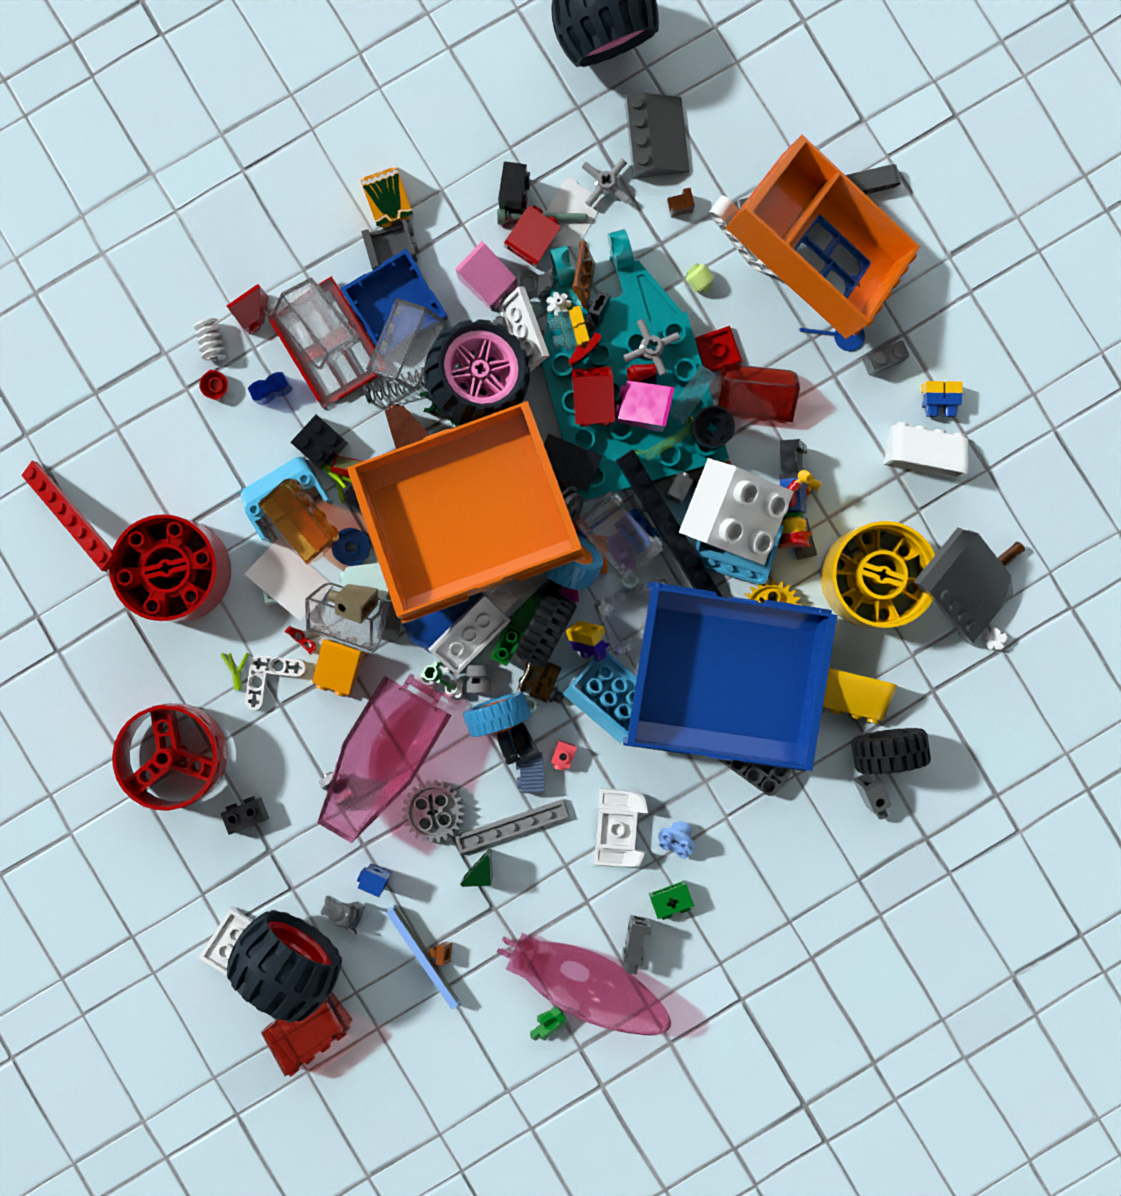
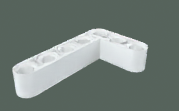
(722, 213)

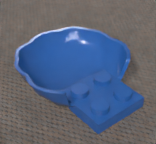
(429, 628)

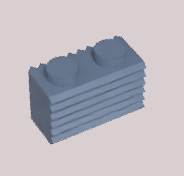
(531, 775)

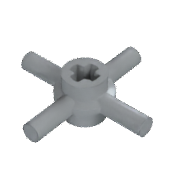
(605, 176)
(654, 341)

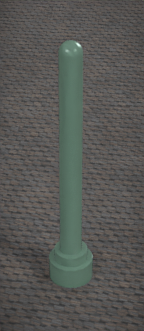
(504, 216)

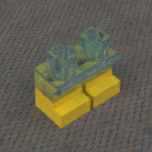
(572, 329)

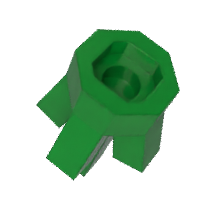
(549, 1024)

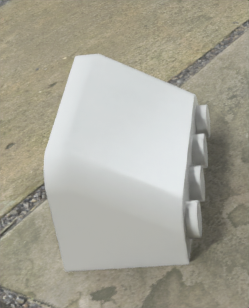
(927, 450)

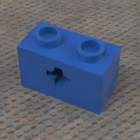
(373, 879)

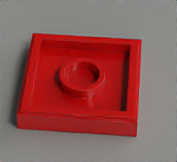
(718, 349)

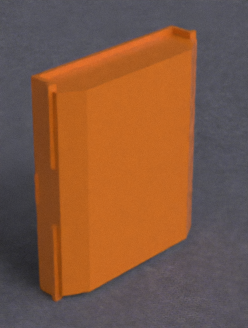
(464, 512)

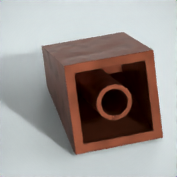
(404, 426)

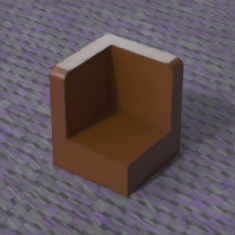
(681, 203)

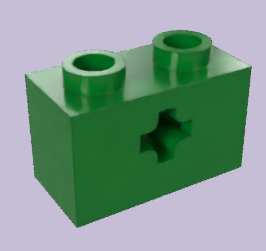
(679, 893)

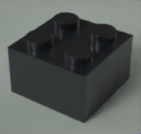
(513, 187)
(319, 442)

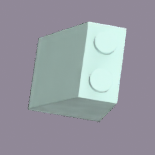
(366, 575)

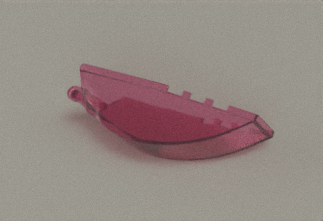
(381, 755)

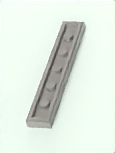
(511, 826)

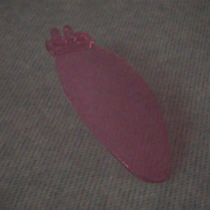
(587, 985)

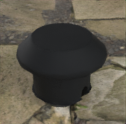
(556, 696)

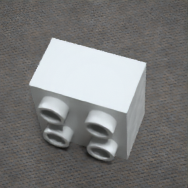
(736, 511)

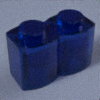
(266, 390)

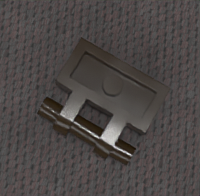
(544, 682)

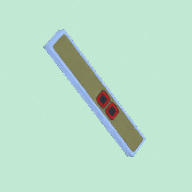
(423, 957)

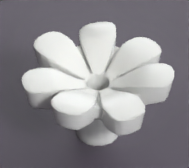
(558, 303)

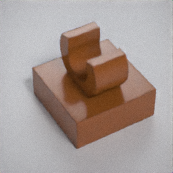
(442, 953)

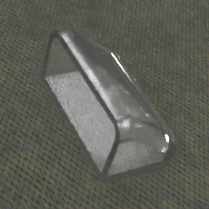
(315, 323)
(405, 344)
(325, 622)

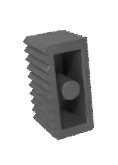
(885, 357)
(680, 488)

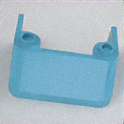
(297, 469)
(735, 565)

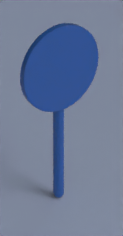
(850, 344)

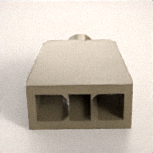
(354, 602)

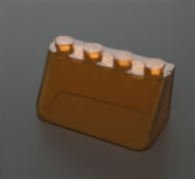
(300, 520)

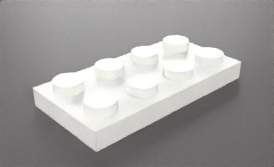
(521, 322)
(469, 634)

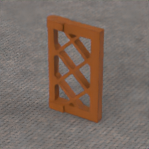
(584, 274)

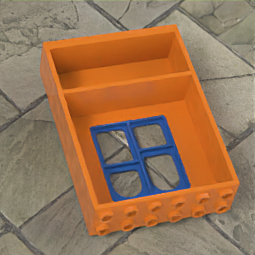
(811, 190)

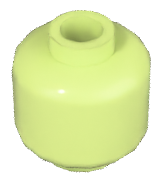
(699, 277)

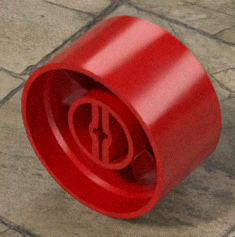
(151, 571)

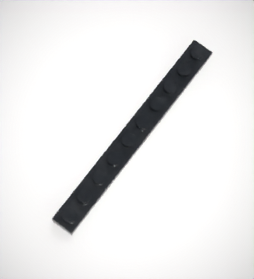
(665, 522)

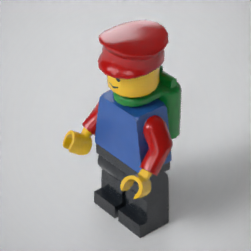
(795, 479)

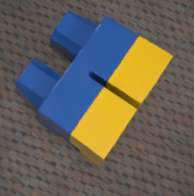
(942, 395)

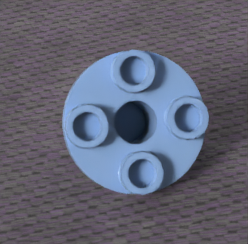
(677, 839)

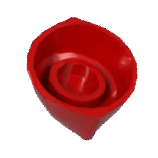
(213, 385)

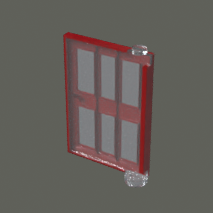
(344, 373)

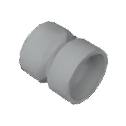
(475, 672)

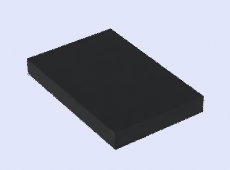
(571, 462)

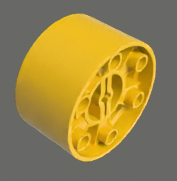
(858, 570)

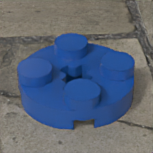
(361, 551)

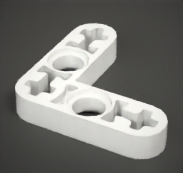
(262, 673)

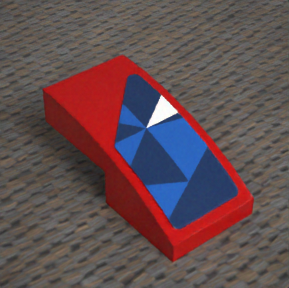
(581, 353)

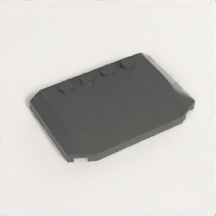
(967, 583)

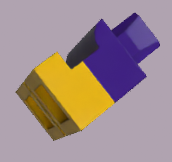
(588, 640)

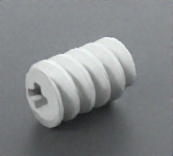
(208, 340)

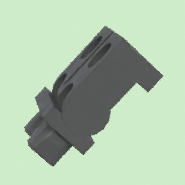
(634, 952)

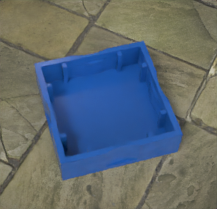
(376, 292)

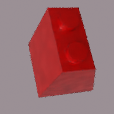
(532, 235)
(593, 396)

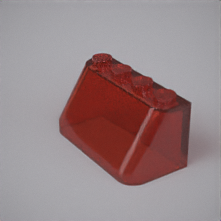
(758, 392)

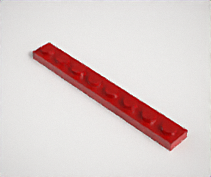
(69, 516)

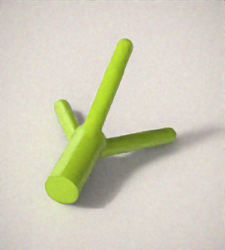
(338, 481)
(235, 673)

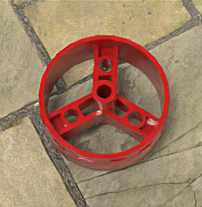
(170, 757)

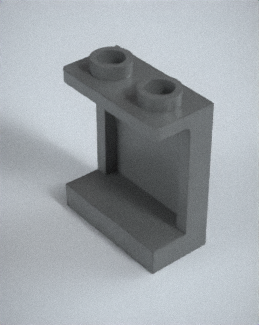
(389, 242)

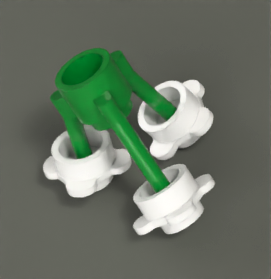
(433, 674)

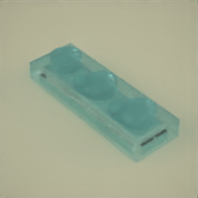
(692, 394)

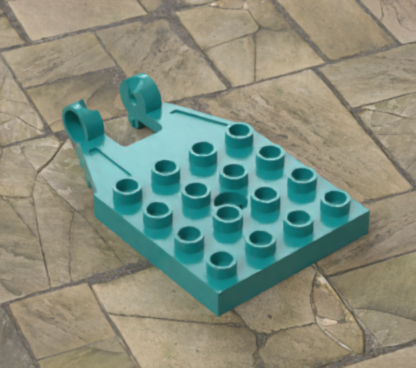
(639, 299)

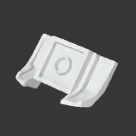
(618, 828)

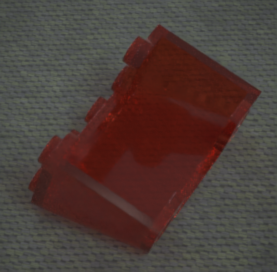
(300, 1041)

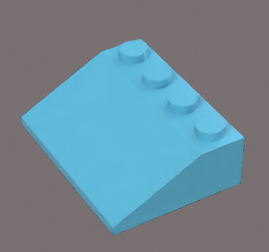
(605, 694)

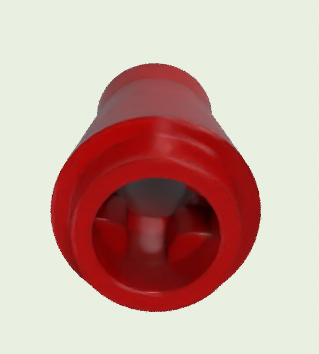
(641, 372)

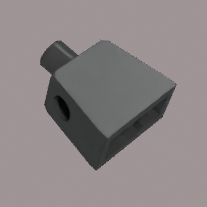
(873, 794)

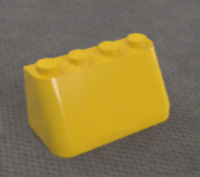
(858, 695)

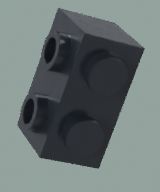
(245, 815)

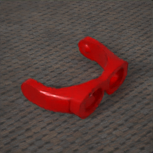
(292, 631)

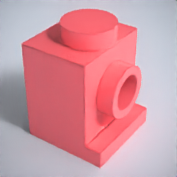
(568, 749)

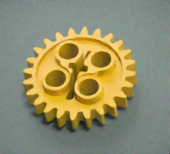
(782, 594)

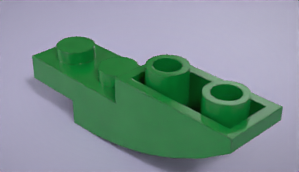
(515, 630)

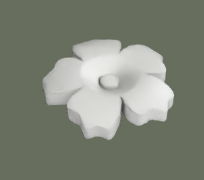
(995, 639)

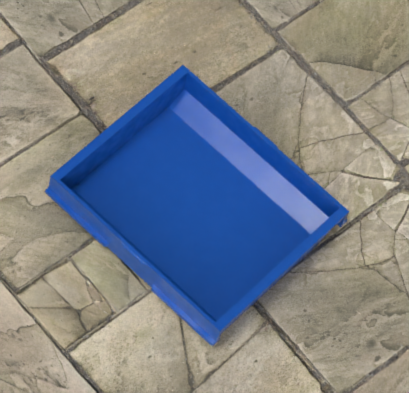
(731, 677)

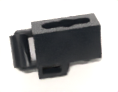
(596, 310)

